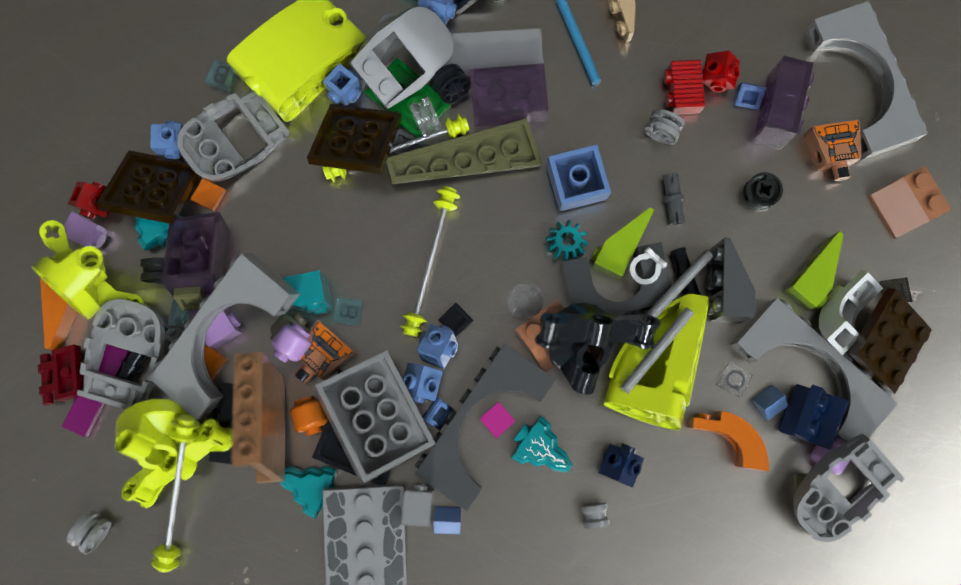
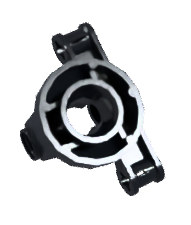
(582, 336)

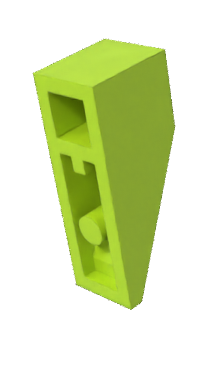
(618, 249)
(817, 276)

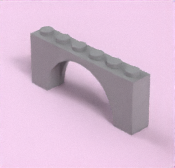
(860, 33)
(780, 326)
(183, 370)

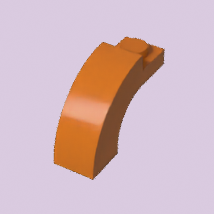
(746, 441)

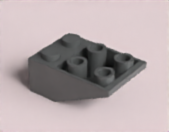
(729, 286)

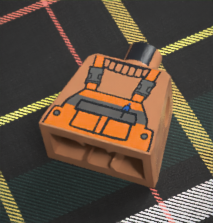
(835, 146)
(325, 354)

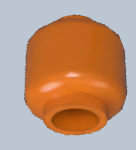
(308, 416)

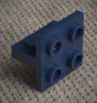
(813, 416)

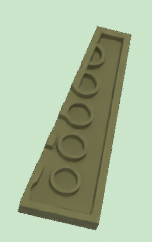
(482, 152)

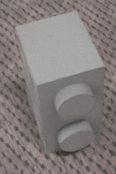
(418, 505)

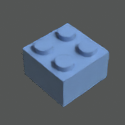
(578, 178)

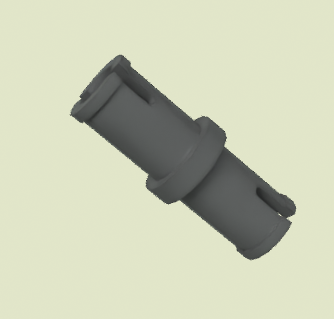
(674, 198)

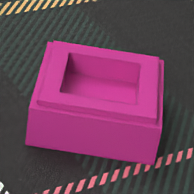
(497, 419)

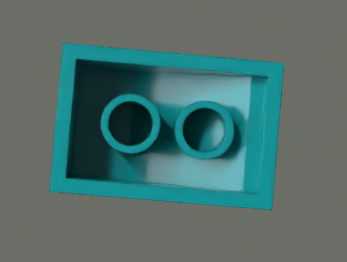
(313, 290)

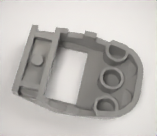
(425, 40)
(211, 152)
(130, 328)
(824, 509)

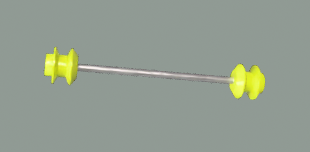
(453, 128)
(445, 203)
(167, 553)

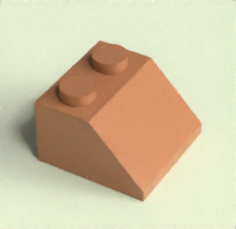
(910, 202)
(527, 334)

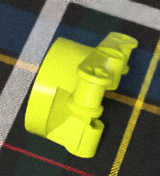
(72, 276)
(145, 436)

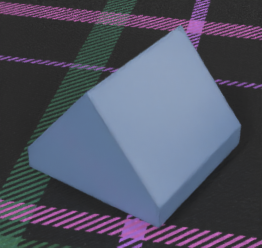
(749, 95)
(770, 402)
(437, 413)
(447, 520)

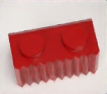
(685, 87)

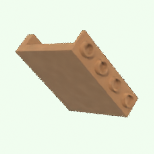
(259, 417)

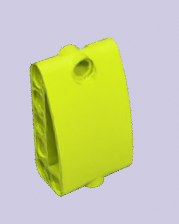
(295, 53)

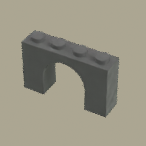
(580, 287)

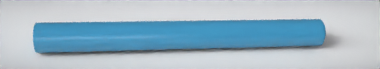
(578, 41)

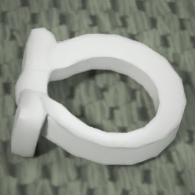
(660, 264)

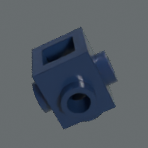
(622, 464)

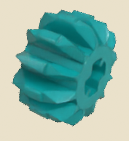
(561, 232)

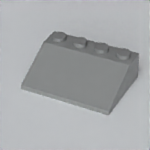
(373, 416)

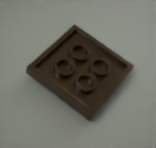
(355, 138)
(148, 187)
(890, 340)

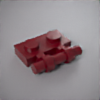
(66, 374)

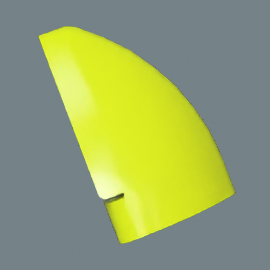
(668, 384)

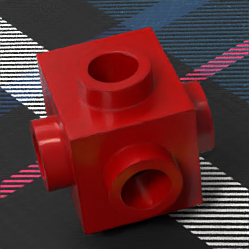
(721, 71)
(85, 199)

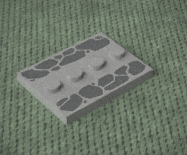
(364, 535)

